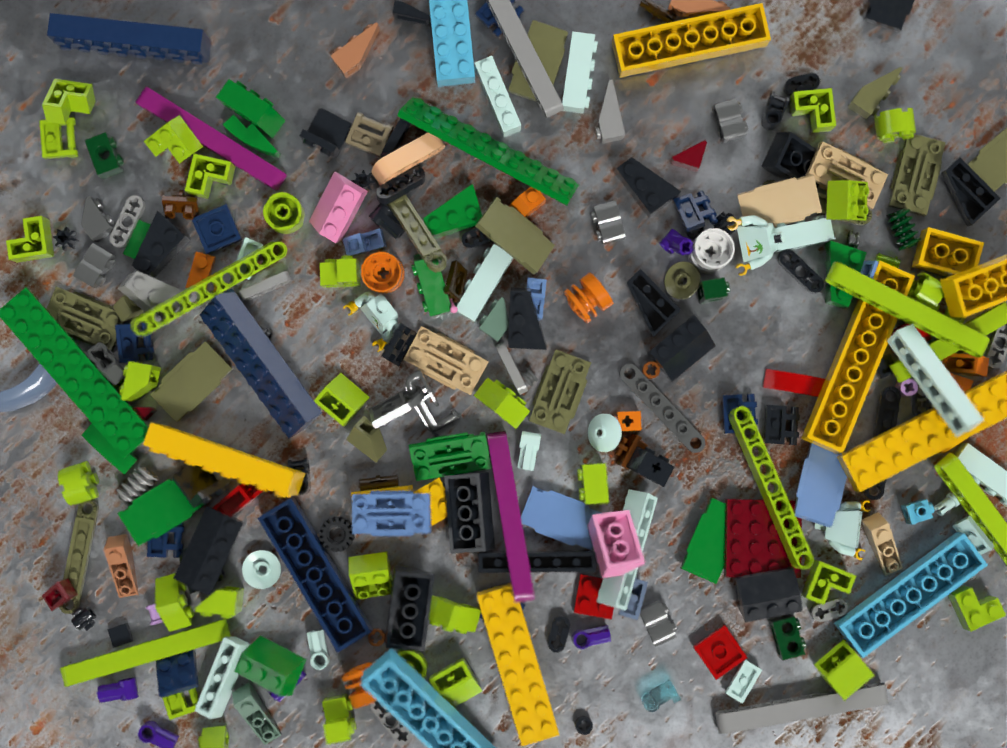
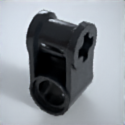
(776, 108)
(306, 469)

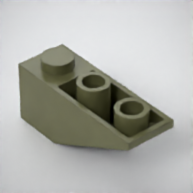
(869, 96)

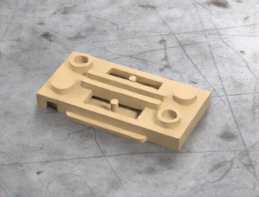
(836, 164)
(782, 200)
(446, 360)

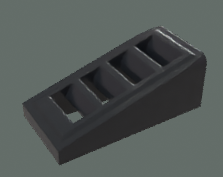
(405, 12)

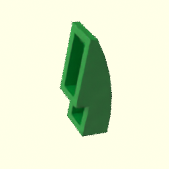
(250, 136)
(101, 445)

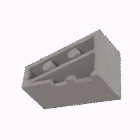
(149, 292)

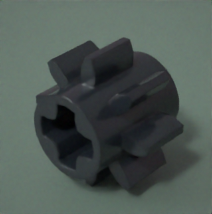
(365, 177)
(723, 223)
(67, 243)
(83, 618)

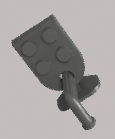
(406, 400)

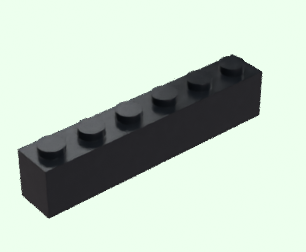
(541, 561)

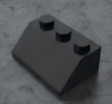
(682, 348)
(768, 594)

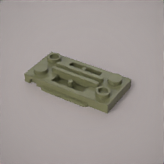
(549, 46)
(992, 162)
(916, 174)
(515, 235)
(84, 317)
(191, 381)
(560, 391)

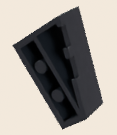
(645, 186)
(968, 191)
(159, 246)
(652, 302)
(524, 323)

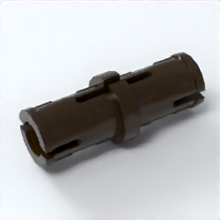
(657, 11)
(378, 482)

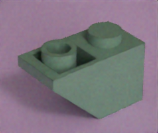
(496, 322)

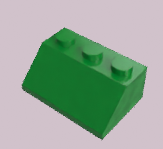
(271, 666)

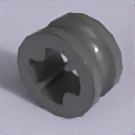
(853, 239)
(529, 376)

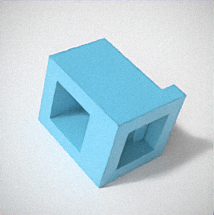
(911, 509)

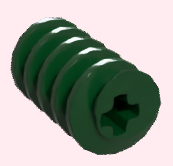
(903, 228)

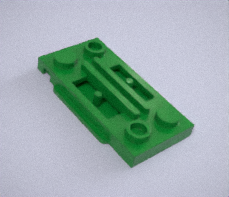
(450, 455)
(157, 512)
(707, 546)

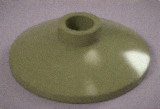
(675, 277)

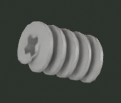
(137, 485)

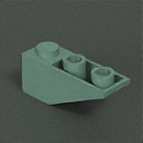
(255, 713)

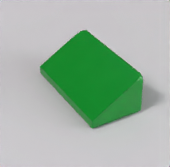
(136, 239)

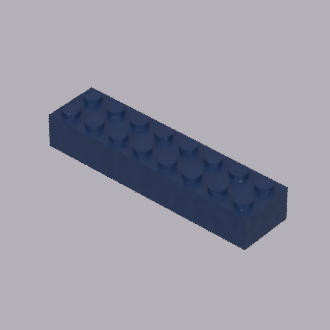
(129, 38)
(260, 363)
(315, 574)

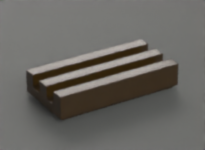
(455, 281)

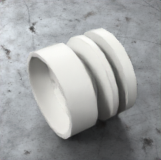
(719, 245)

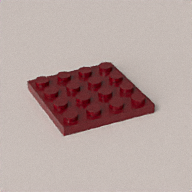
(752, 539)

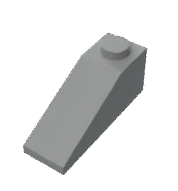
(610, 123)

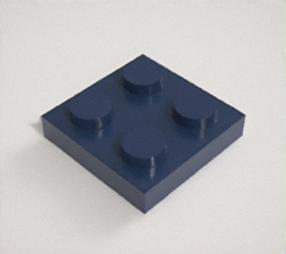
(216, 229)
(177, 673)

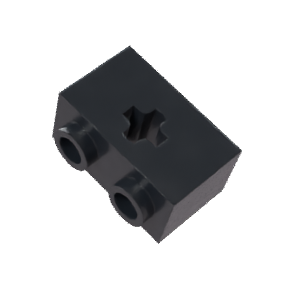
(650, 466)

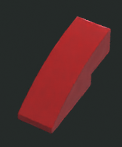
(238, 499)

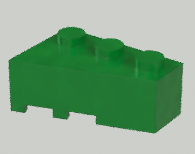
(251, 107)
(455, 215)
(847, 256)
(432, 287)

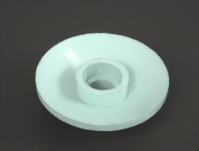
(610, 435)
(252, 572)

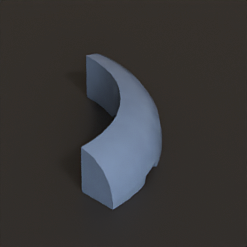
(28, 391)

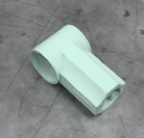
(529, 446)
(318, 646)

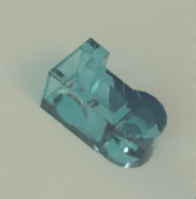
(660, 695)

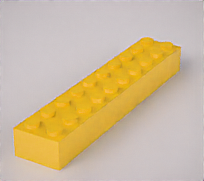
(854, 367)
(920, 437)

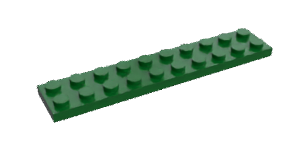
(489, 150)
(74, 372)

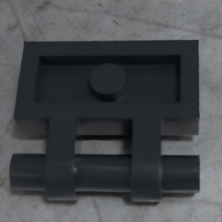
(399, 344)
(775, 425)

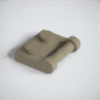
(367, 140)

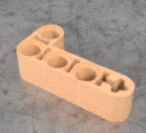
(406, 157)

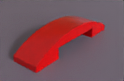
(793, 382)

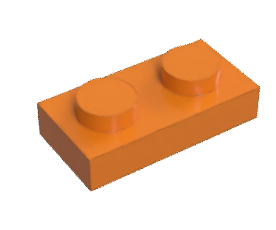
(200, 269)

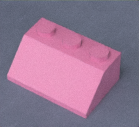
(337, 207)
(615, 543)

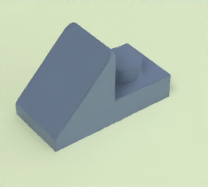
(635, 601)

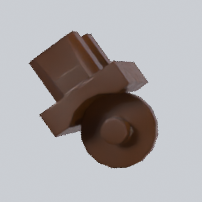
(180, 204)
(627, 447)

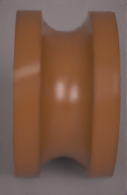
(656, 372)
(380, 642)

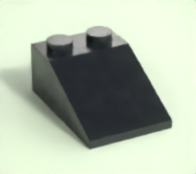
(788, 156)

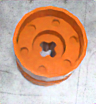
(374, 265)
(587, 298)
(360, 696)

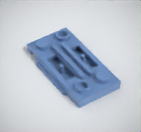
(820, 487)
(391, 513)
(558, 517)

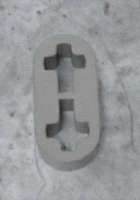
(830, 614)

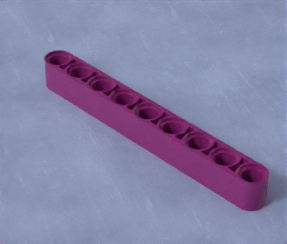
(213, 139)
(510, 517)

